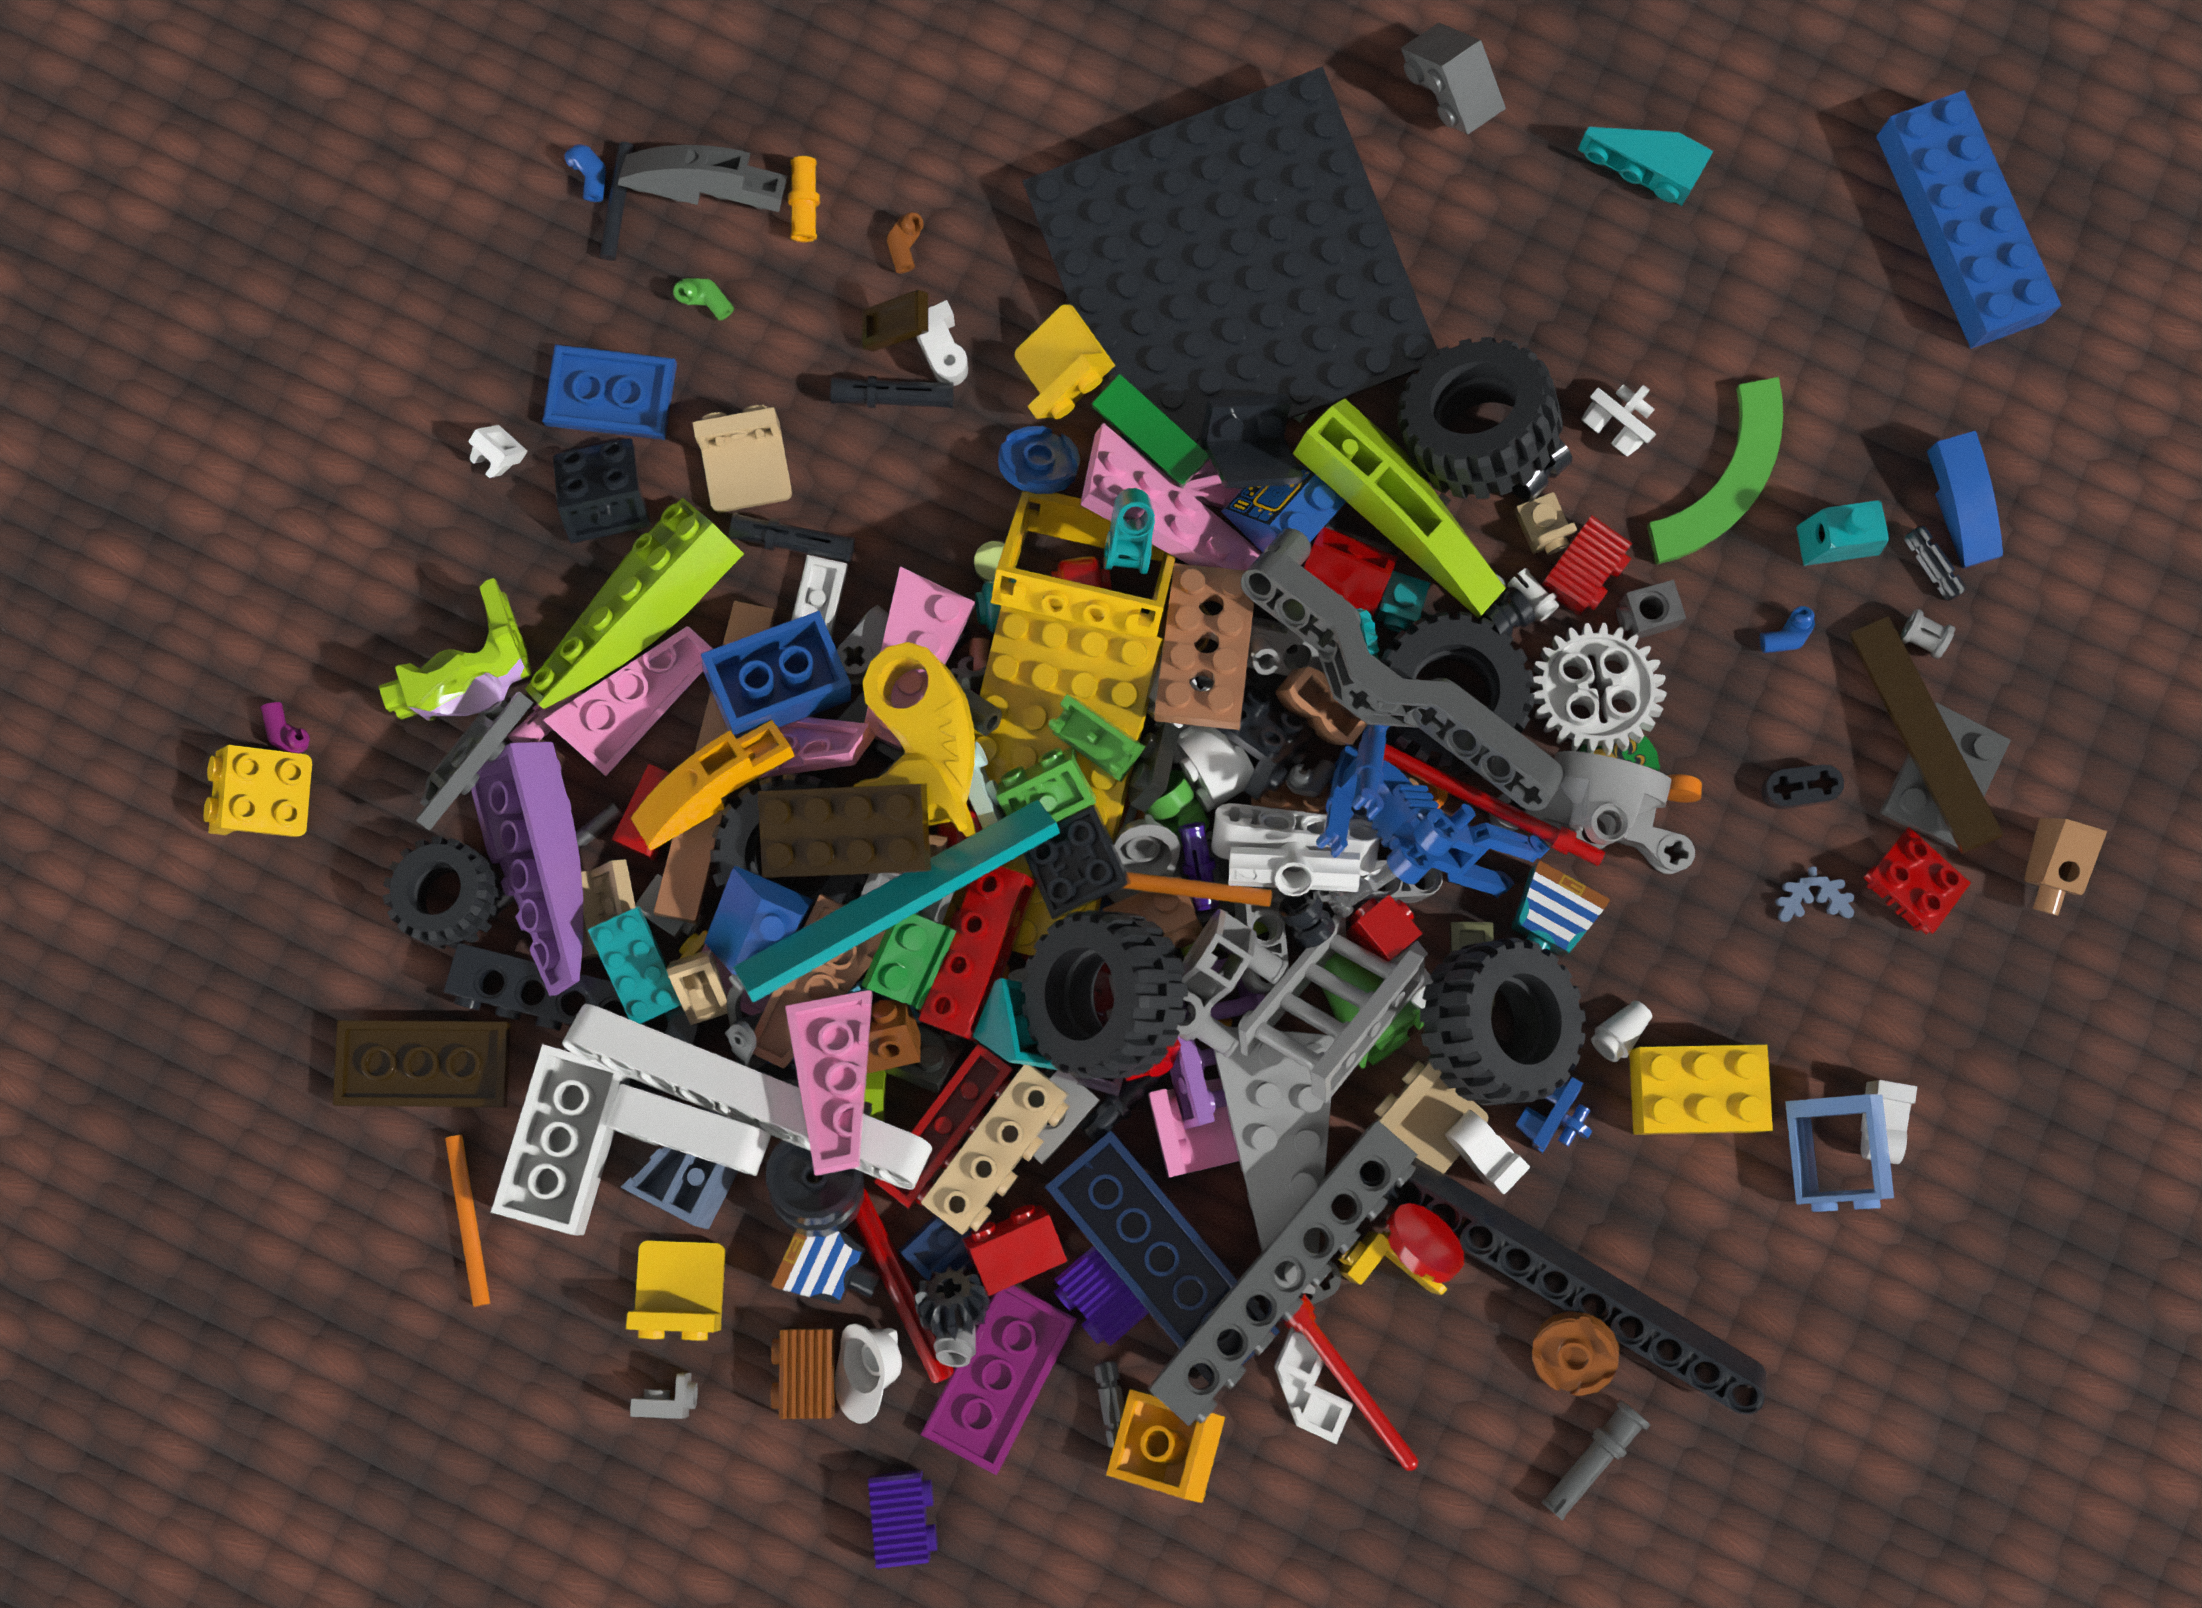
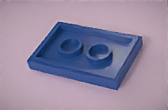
(609, 392)

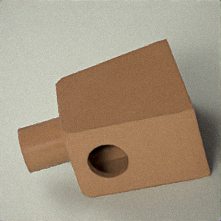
(2062, 860)

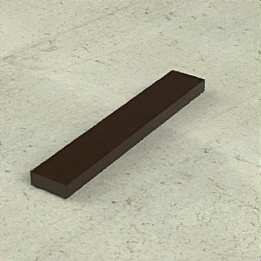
(1925, 735)

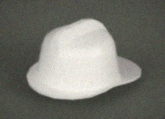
(864, 1369)

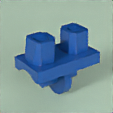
(1542, 1129)

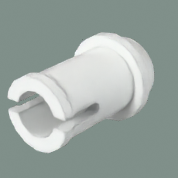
(1539, 599)

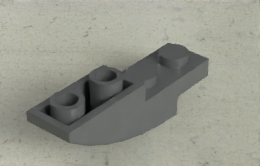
(689, 170)

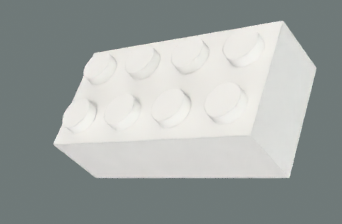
(559, 1143)

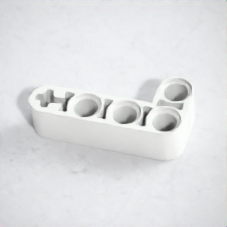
(1272, 827)
(687, 1129)

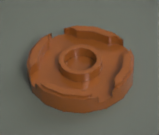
(1575, 1353)

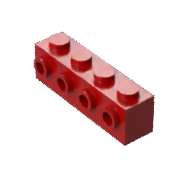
(979, 951)
(953, 1116)

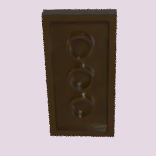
(844, 830)
(422, 1064)

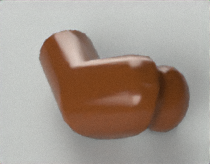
(902, 238)

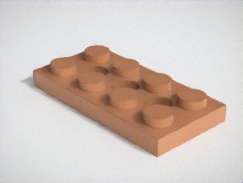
(1183, 662)

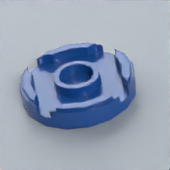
(1038, 460)

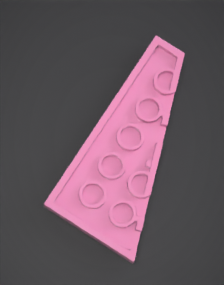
(1181, 521)

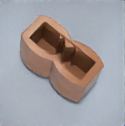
(1310, 697)

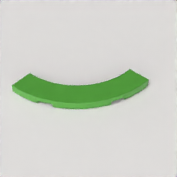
(1741, 482)

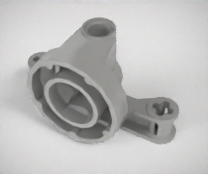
(1612, 804)

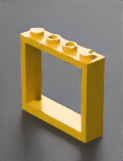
(1068, 600)

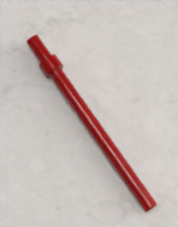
(1562, 839)

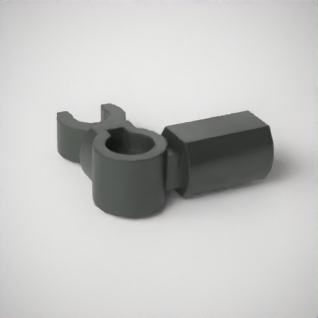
(984, 714)

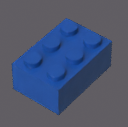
(777, 675)

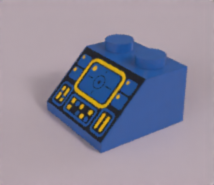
(1268, 510)

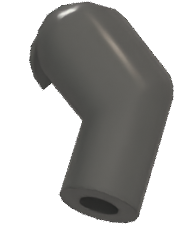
(1310, 782)

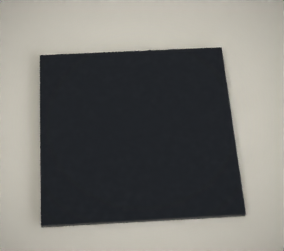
(1235, 257)

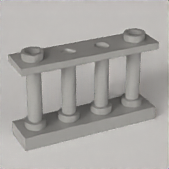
(1352, 1038)

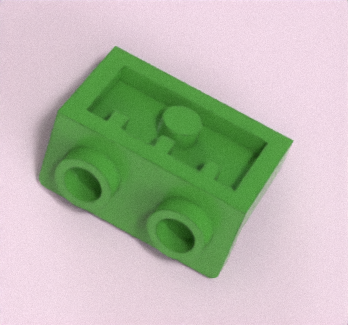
(1053, 782)

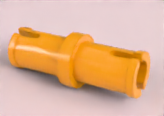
(803, 199)

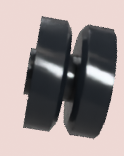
(810, 1207)

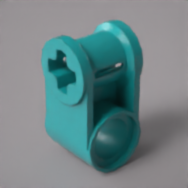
(1130, 540)

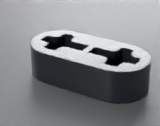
(1801, 777)

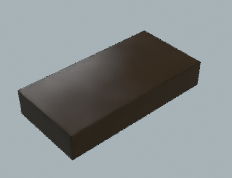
(895, 320)

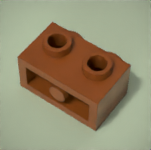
(892, 1025)

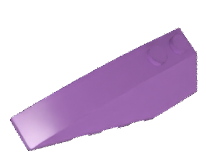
(535, 842)

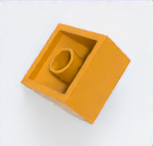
(1162, 1450)

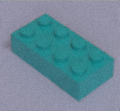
(635, 965)

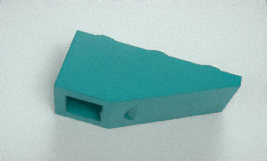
(1656, 159)

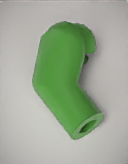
(703, 292)

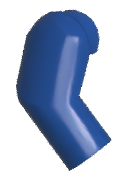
(1793, 633)

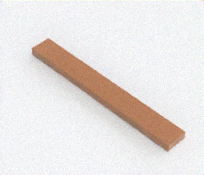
(689, 854)

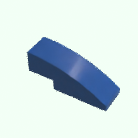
(1967, 498)

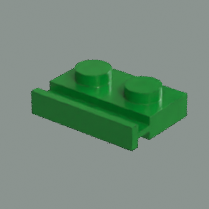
(909, 959)

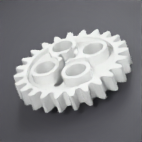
(1634, 685)

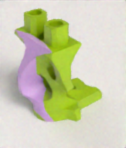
(462, 681)

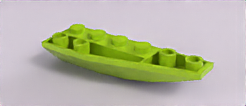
(1398, 501)
(639, 601)

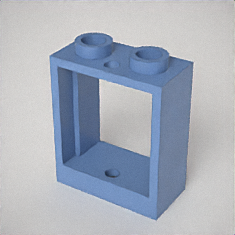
(1803, 1155)

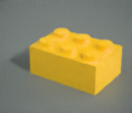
(1700, 1089)

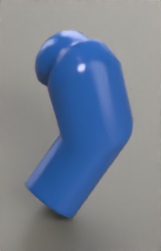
(593, 169)

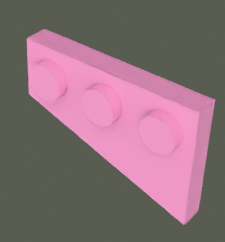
(823, 745)

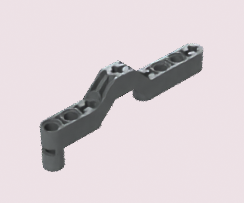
(1383, 697)

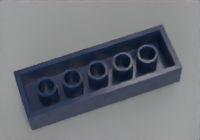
(1148, 1242)

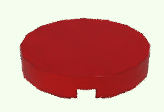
(1424, 1243)

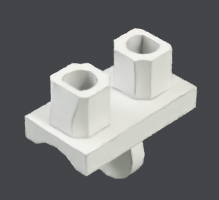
(1605, 408)

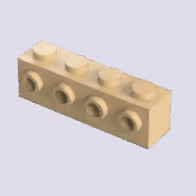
(995, 1149)

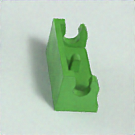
(1096, 737)

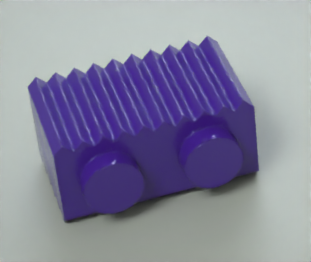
(1100, 1297)
(900, 1518)

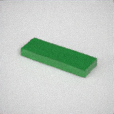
(1151, 431)

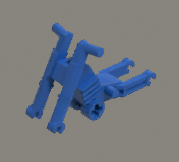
(1413, 825)

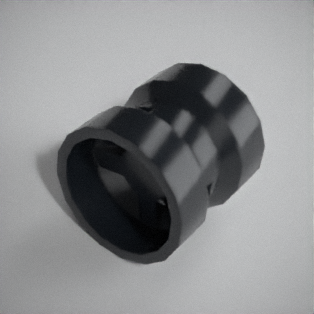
(1510, 612)
(1308, 921)

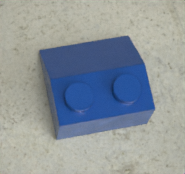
(753, 917)

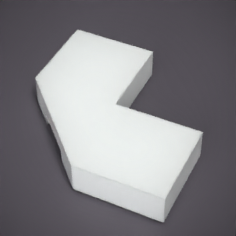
(1309, 1405)

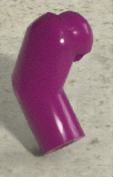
(282, 734)

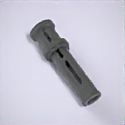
(1607, 1444)

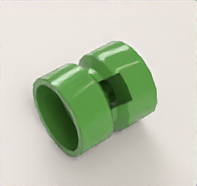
(1178, 805)

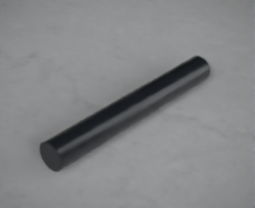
(615, 206)

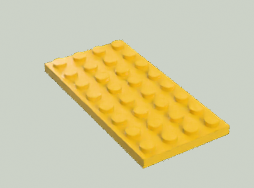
(1027, 677)

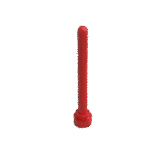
(1305, 1322)

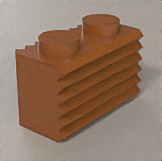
(805, 1373)

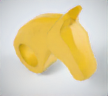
(933, 732)

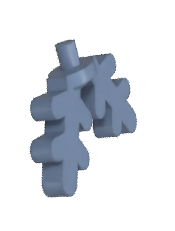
(1827, 890)

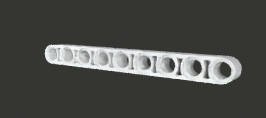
(732, 1090)

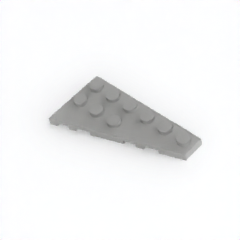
(1277, 1136)

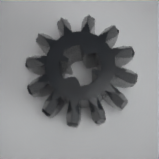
(951, 1302)

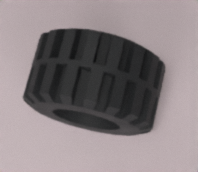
(417, 873)

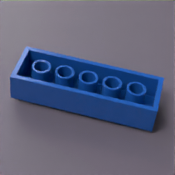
(1968, 219)

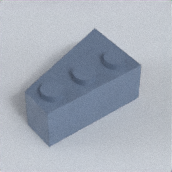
(683, 1185)

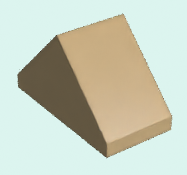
(698, 986)

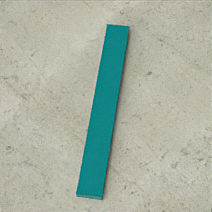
(895, 901)

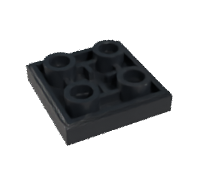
(1077, 864)

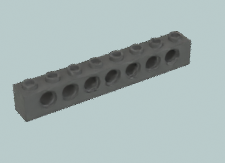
(1375, 1146)

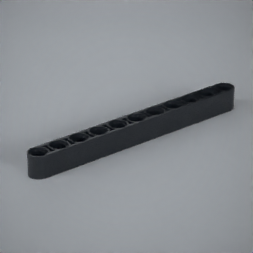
(1580, 1279)

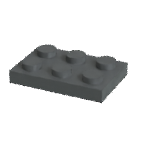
(1909, 797)

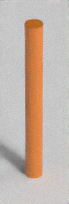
(1199, 889)
(467, 1220)

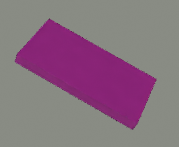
(996, 1390)

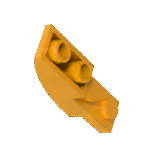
(699, 783)

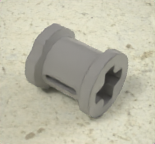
(1927, 634)

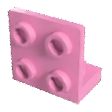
(1195, 1147)

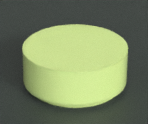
(987, 560)

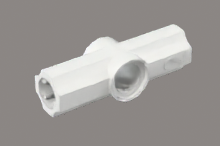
(1268, 869)

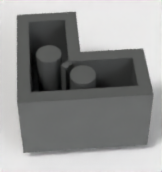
(1457, 73)

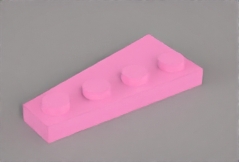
(926, 617)
(624, 706)
(831, 1069)

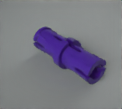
(1193, 841)

